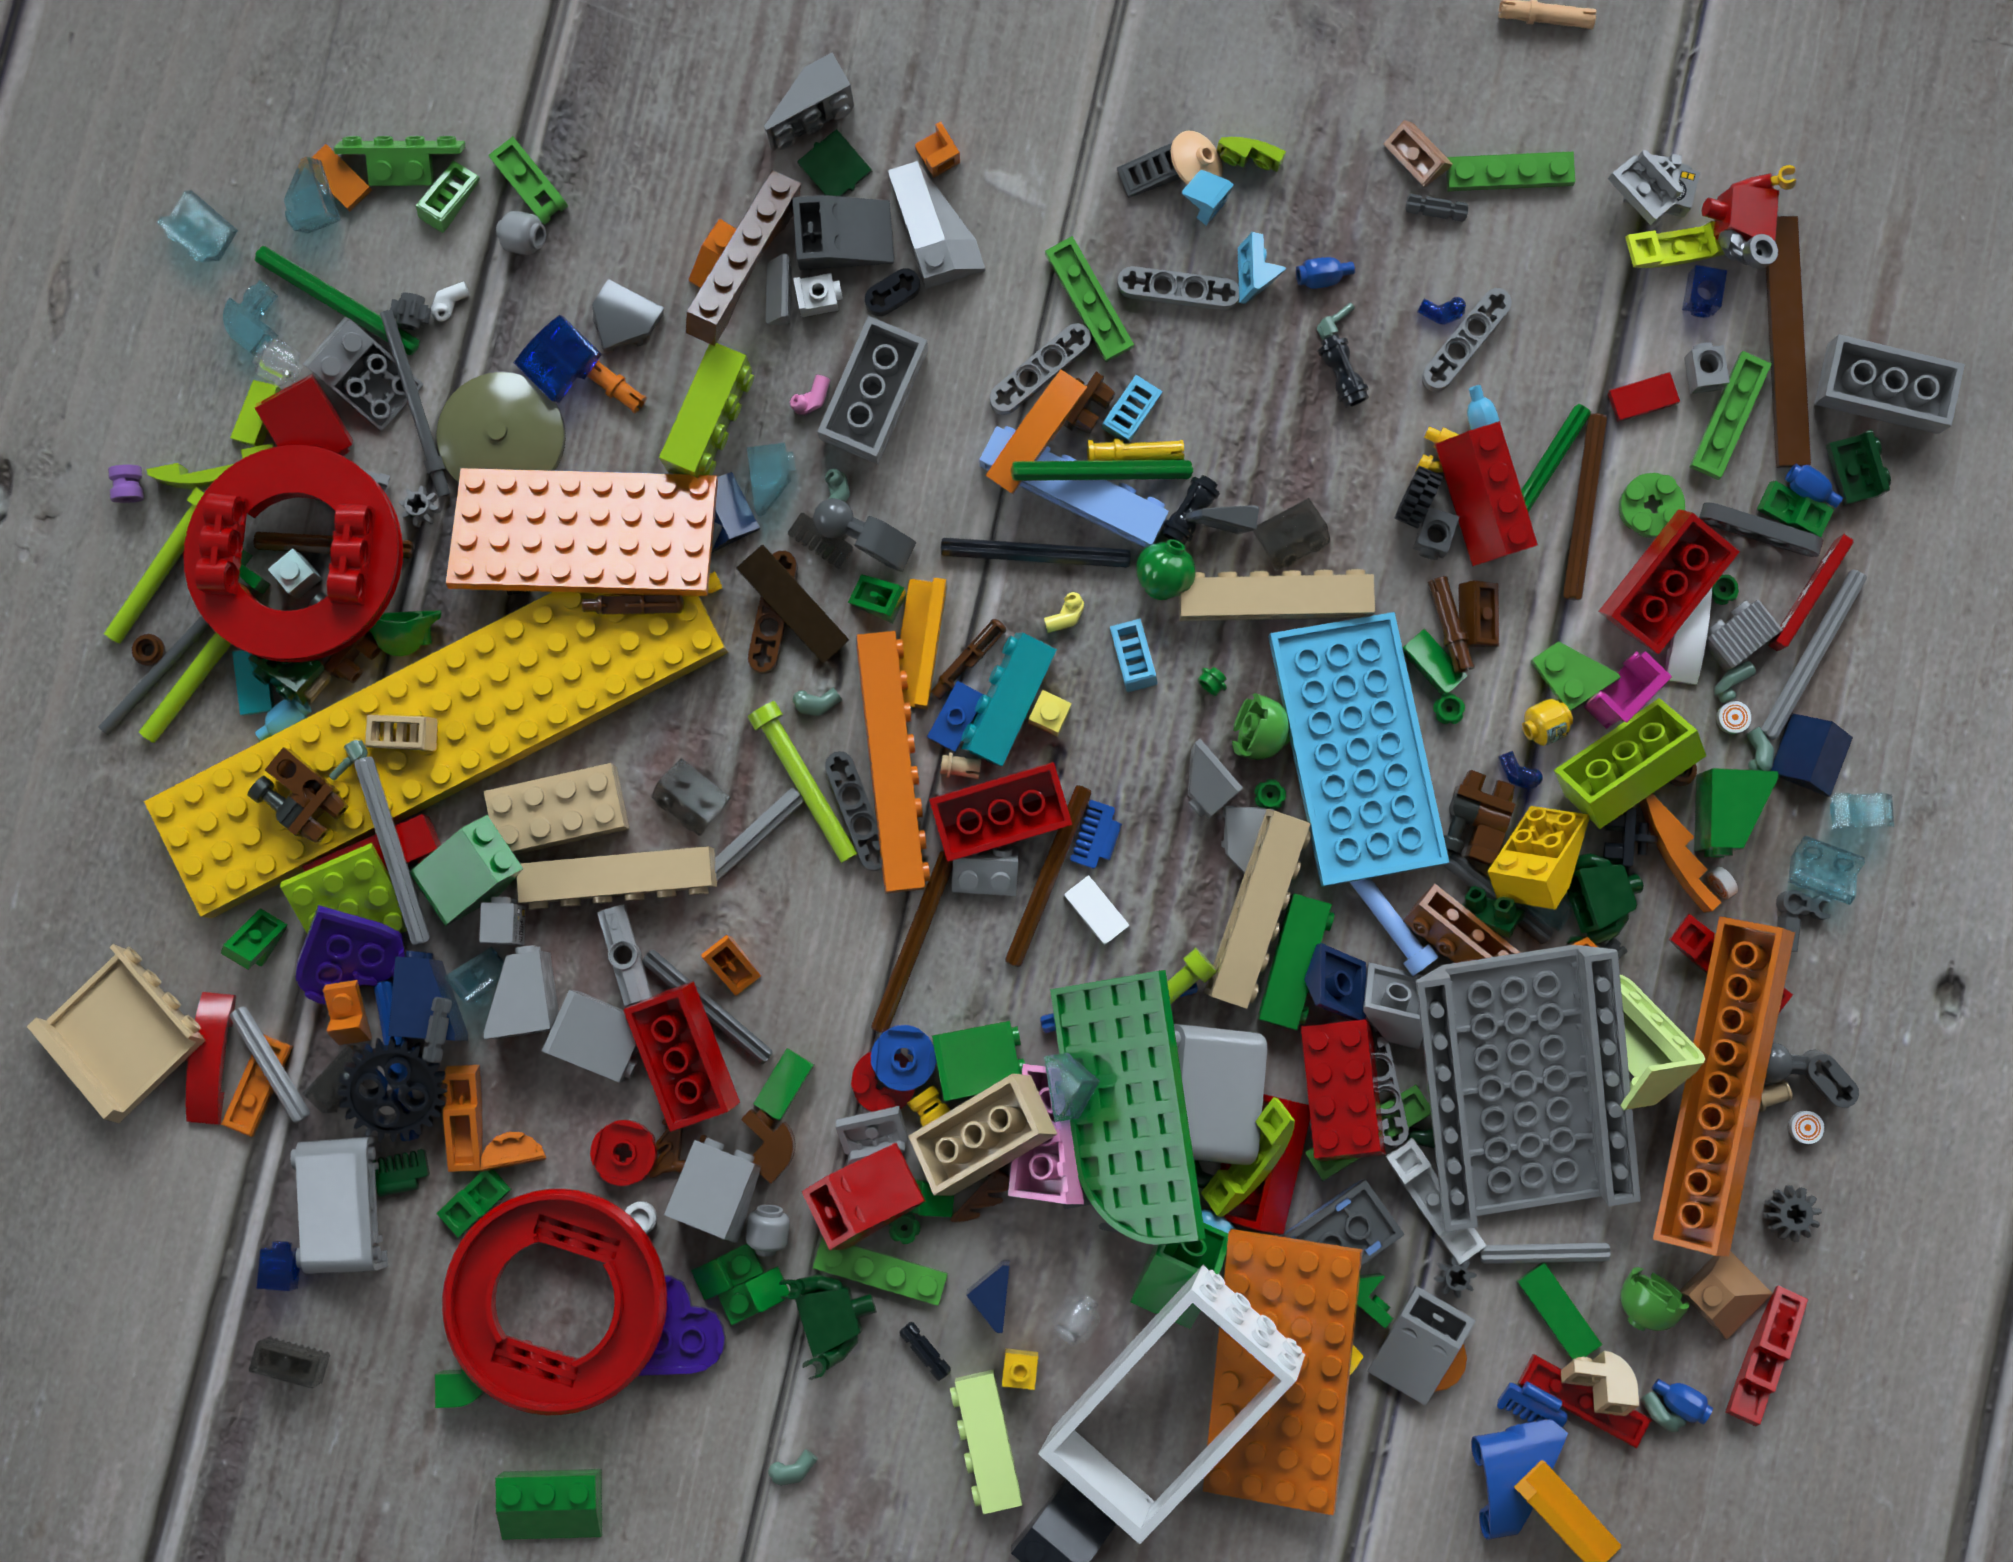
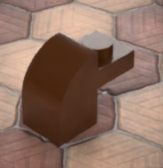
(778, 1144)

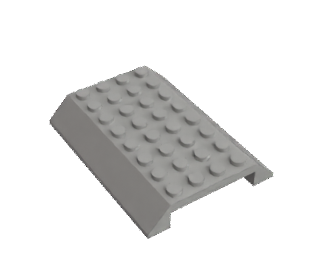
(1528, 1082)

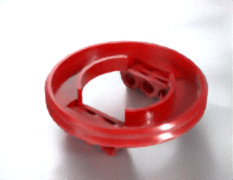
(363, 553)
(529, 1374)

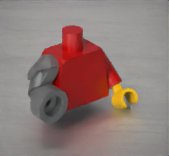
(1748, 218)

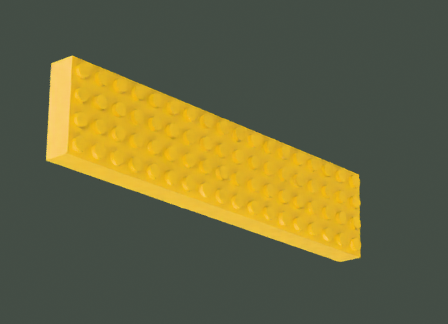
(494, 704)

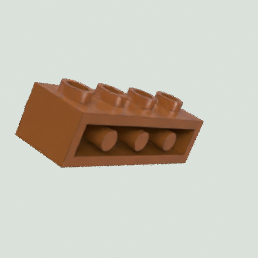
(1454, 928)

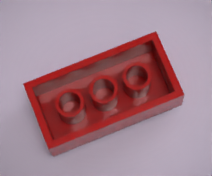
(1343, 1090)

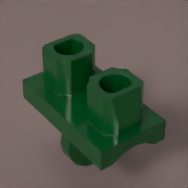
(1498, 914)

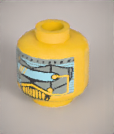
(1547, 722)

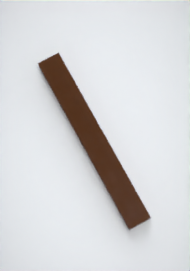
(1788, 348)

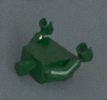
(1601, 897)
(828, 1318)

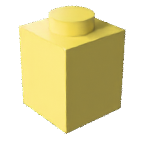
(1050, 713)

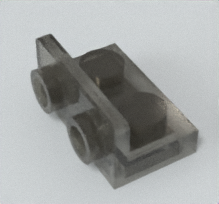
(1293, 534)

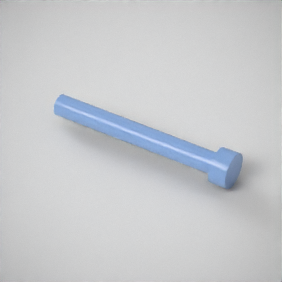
(1417, 955)

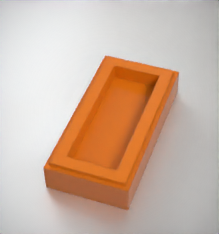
(343, 181)

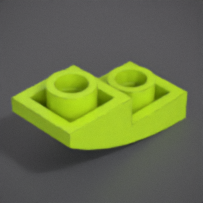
(1239, 149)

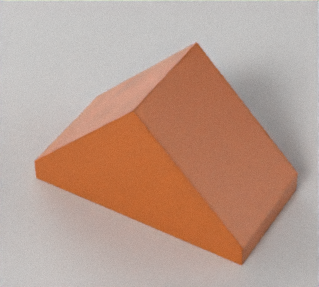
(731, 964)

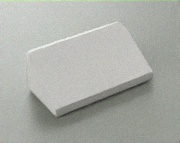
(1096, 910)

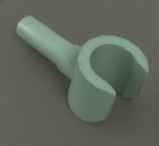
(1327, 326)
(355, 751)

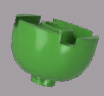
(1262, 728)
(1651, 1302)

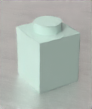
(295, 573)

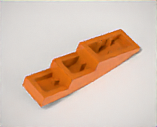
(1038, 428)
(1672, 846)

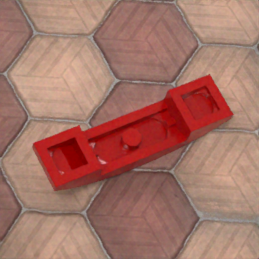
(1697, 944)
(206, 1063)

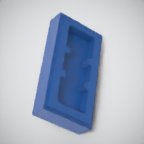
(955, 716)

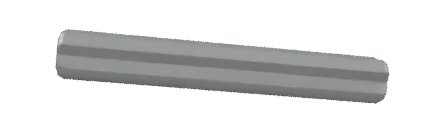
(757, 832)
(269, 1064)
(1545, 1253)

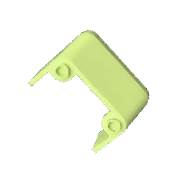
(1656, 1050)

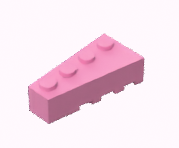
(1050, 1168)

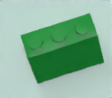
(549, 1504)

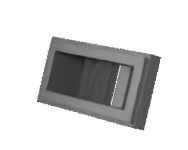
(1148, 160)
(1230, 519)

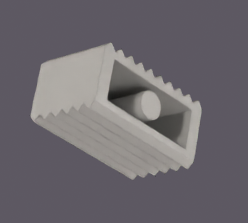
(1741, 635)

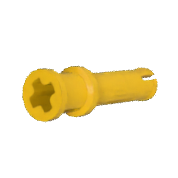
(1135, 451)

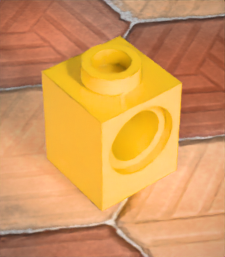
(1020, 1369)

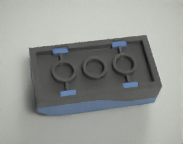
(1350, 1220)

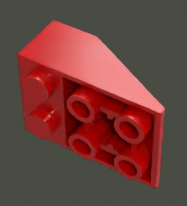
(863, 1197)

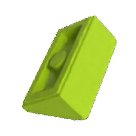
(249, 426)

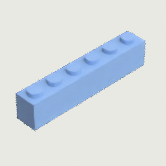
(1098, 501)

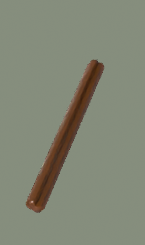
(1585, 507)
(1047, 878)
(912, 944)

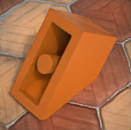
(711, 251)

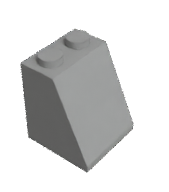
(524, 995)
(593, 1037)
(714, 1190)

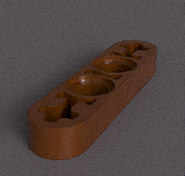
(764, 613)

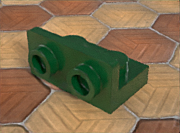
(289, 677)

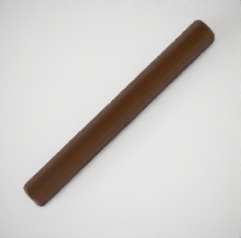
(305, 543)

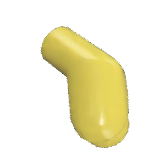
(1068, 615)

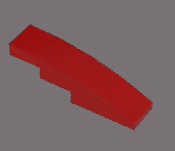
(1766, 1355)

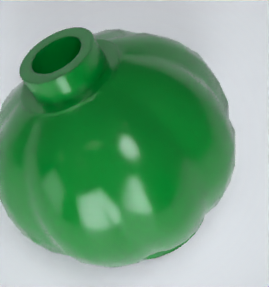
(1165, 569)

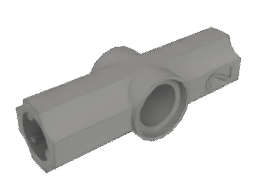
(617, 934)

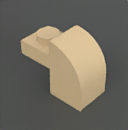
(1612, 1382)

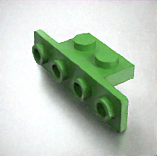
(399, 161)

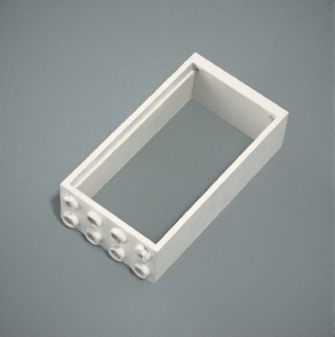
(1106, 1483)

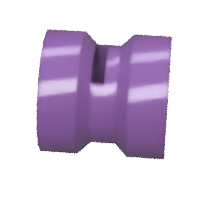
(125, 483)

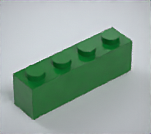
(1285, 986)

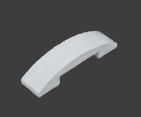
(1688, 645)
(1423, 1187)

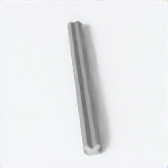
(1813, 654)
(392, 850)

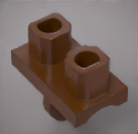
(1097, 392)

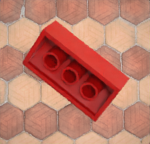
(1486, 494)
(1669, 580)
(1000, 811)
(682, 1056)
(1270, 1202)

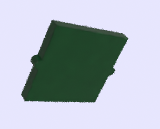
(834, 165)

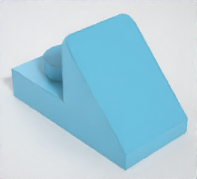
(1208, 194)
(1253, 271)

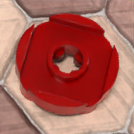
(867, 1093)
(608, 1163)

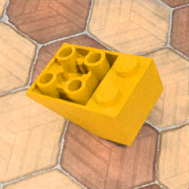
(1539, 857)

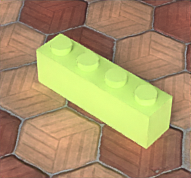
(987, 1441)

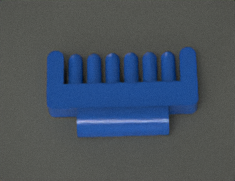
(1104, 838)
(1532, 1399)

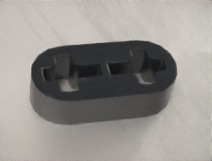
(888, 286)

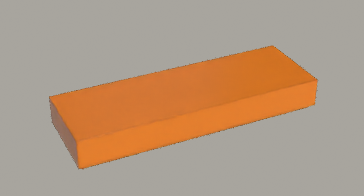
(253, 1093)

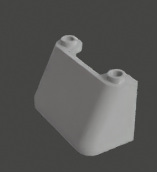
(1222, 1091)
(338, 1205)

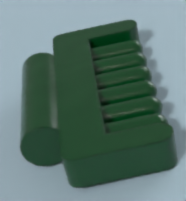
(402, 1179)

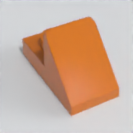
(346, 1013)

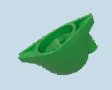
(404, 631)

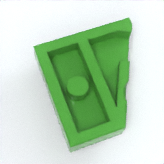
(1572, 675)

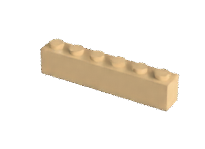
(1278, 596)
(617, 875)
(1257, 908)

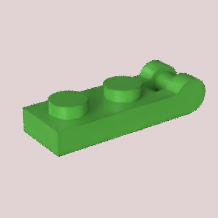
(527, 179)

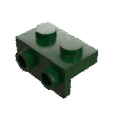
(1859, 468)

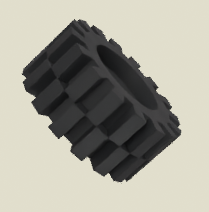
(1418, 497)

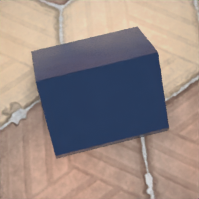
(1811, 753)
(990, 1295)

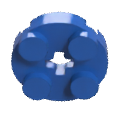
(891, 1043)

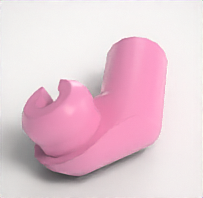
(812, 400)

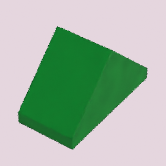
(878, 597)

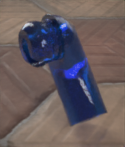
(1445, 312)
(1519, 775)

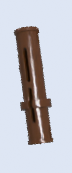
(1452, 629)

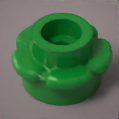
(1731, 590)
(1212, 680)
(1455, 703)
(1274, 787)
(907, 1236)

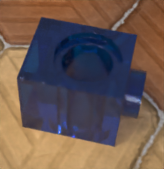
(1710, 279)
(278, 1267)

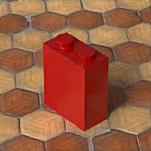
(304, 417)

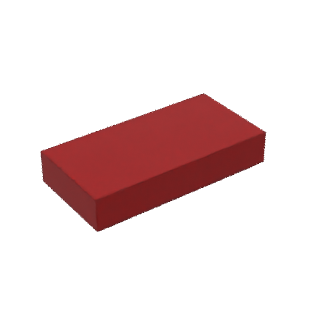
(1643, 397)

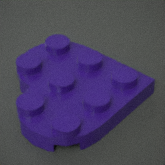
(346, 949)
(690, 1337)

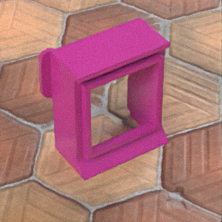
(1623, 699)

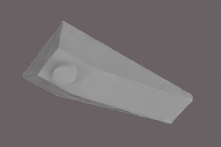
(937, 235)

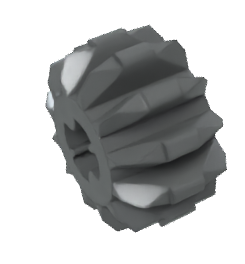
(1801, 1222)

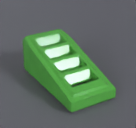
(446, 213)

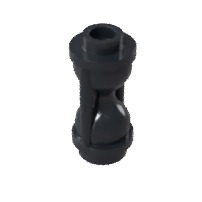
(1348, 384)
(1199, 496)

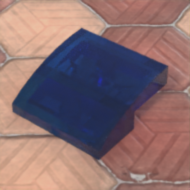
(557, 358)

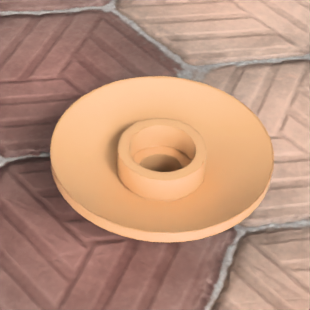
(1194, 153)

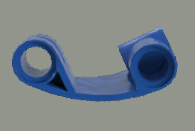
(1506, 1460)

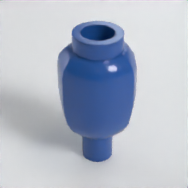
(1322, 272)
(1812, 483)
(1684, 1401)

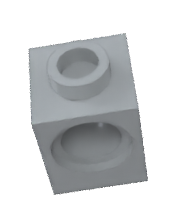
(1701, 381)

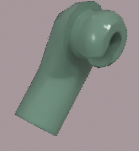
(837, 484)
(1732, 678)
(816, 705)
(1764, 750)
(1659, 1413)
(794, 1473)

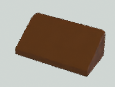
(1479, 612)

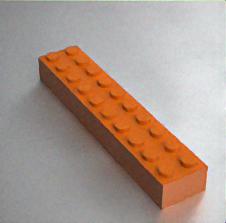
(1726, 1092)

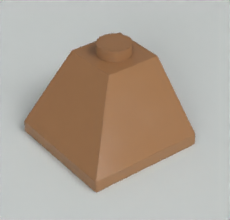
(1725, 1293)

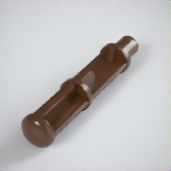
(634, 604)
(968, 658)

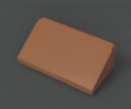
(1417, 153)

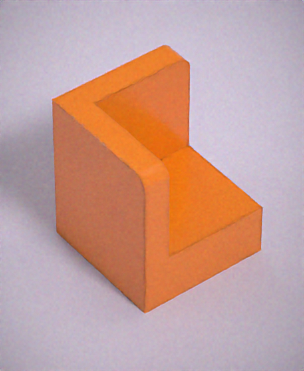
(938, 151)

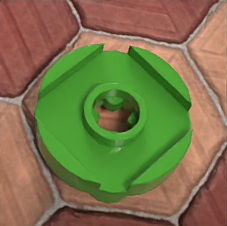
(1637, 493)

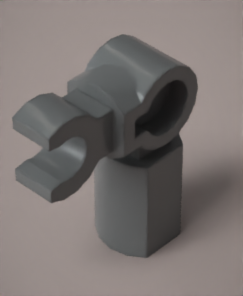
(1796, 903)

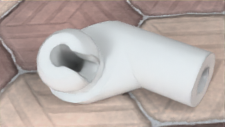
(445, 301)

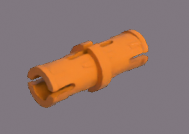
(617, 387)

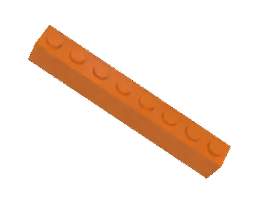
(890, 762)

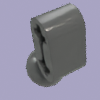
(874, 537)
(1783, 1064)

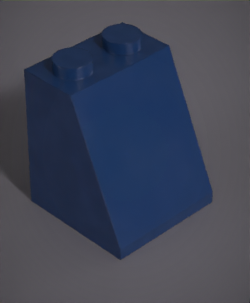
(415, 986)

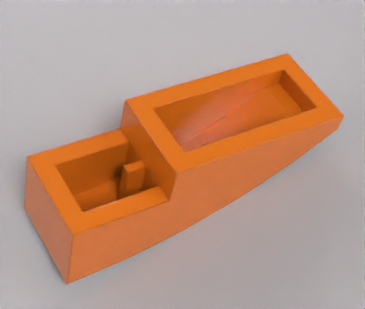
(463, 1118)

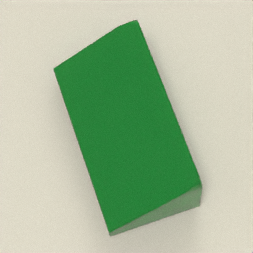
(1433, 662)
(783, 1084)

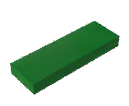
(1559, 1312)

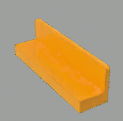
(921, 637)
(1567, 1514)

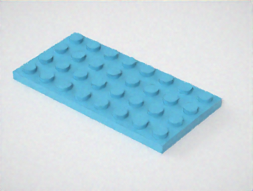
(1358, 749)

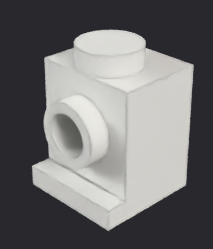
(812, 304)

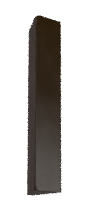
(792, 603)

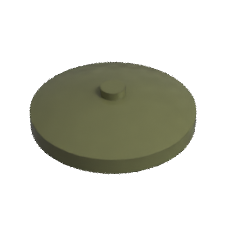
(500, 424)

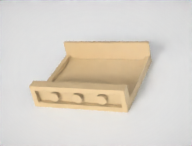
(119, 1035)

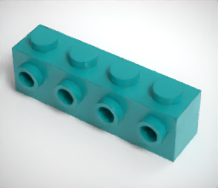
(1008, 698)

